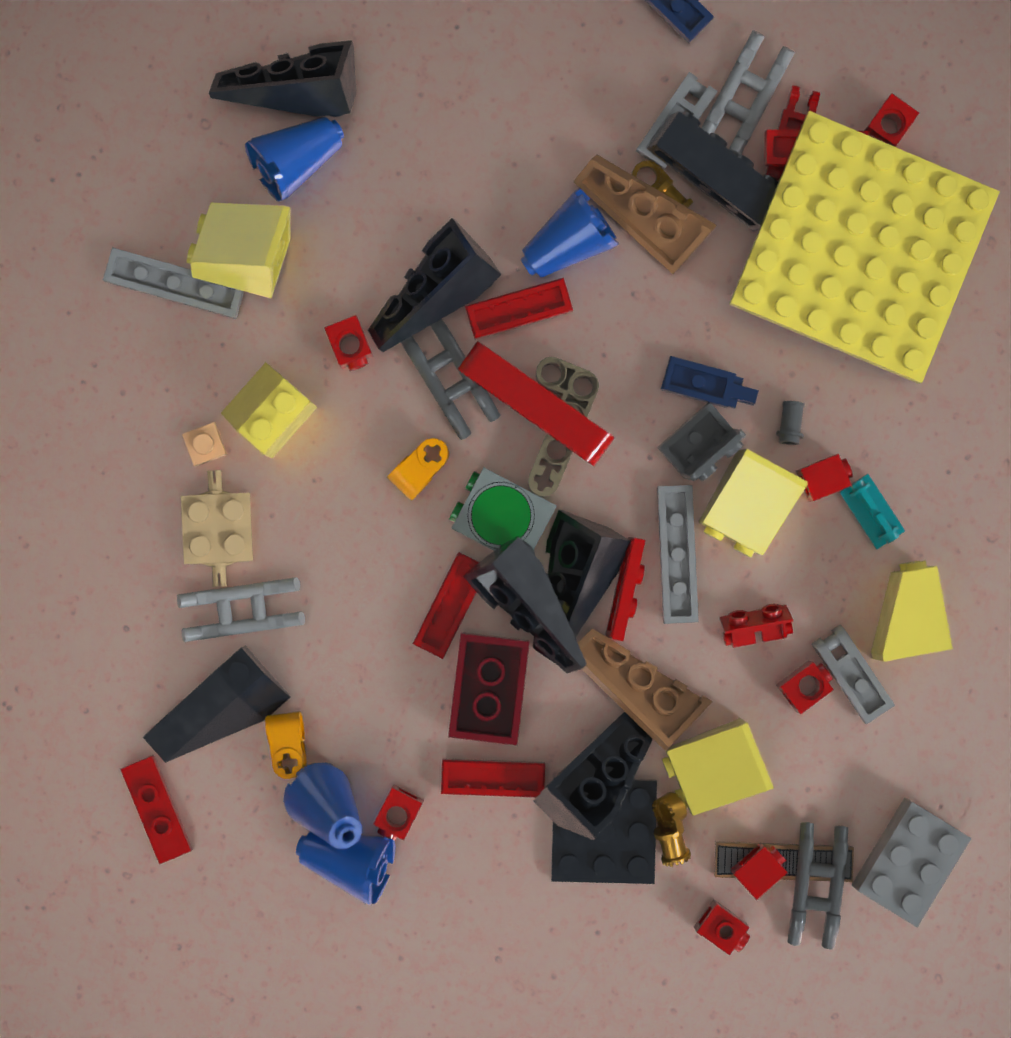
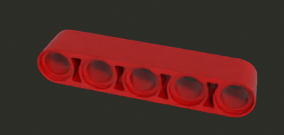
(536, 403)

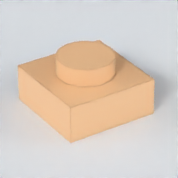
(204, 444)

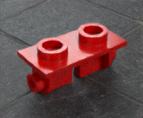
(772, 621)

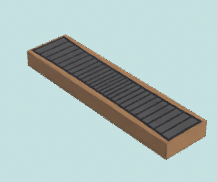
(730, 853)

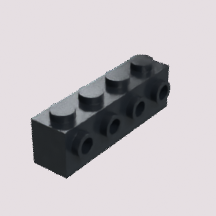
(714, 168)

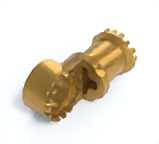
(663, 182)
(671, 828)

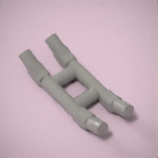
(741, 75)
(226, 624)

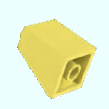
(241, 246)
(268, 411)
(751, 502)
(912, 614)
(717, 767)

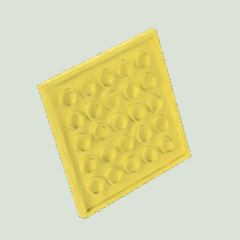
(864, 247)

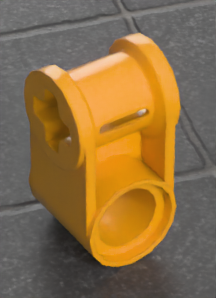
(415, 471)
(286, 735)

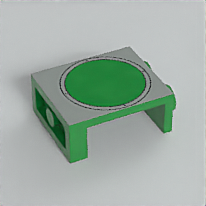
(500, 511)

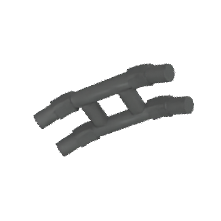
(446, 397)
(807, 868)

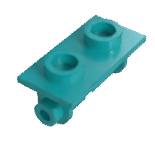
(872, 512)

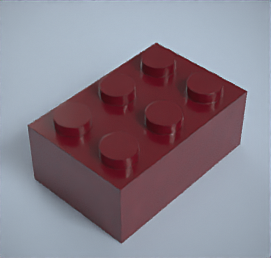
(488, 688)

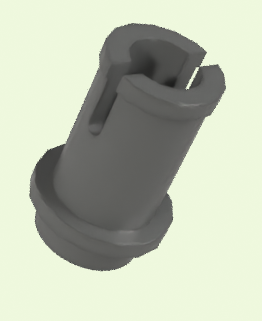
(791, 423)

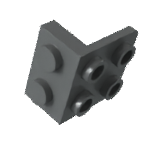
(701, 443)

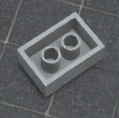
(911, 862)

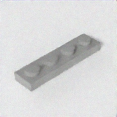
(170, 283)
(677, 554)

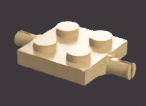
(216, 528)

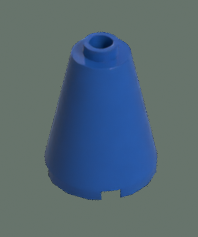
(293, 154)
(569, 237)
(324, 804)
(356, 869)

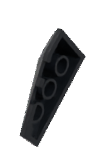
(307, 84)
(444, 281)
(582, 565)
(521, 588)
(223, 704)
(596, 782)

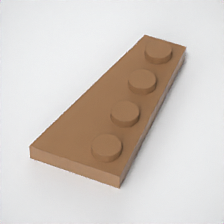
(649, 216)
(649, 697)

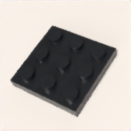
(620, 852)

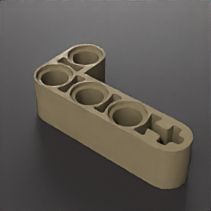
(582, 404)

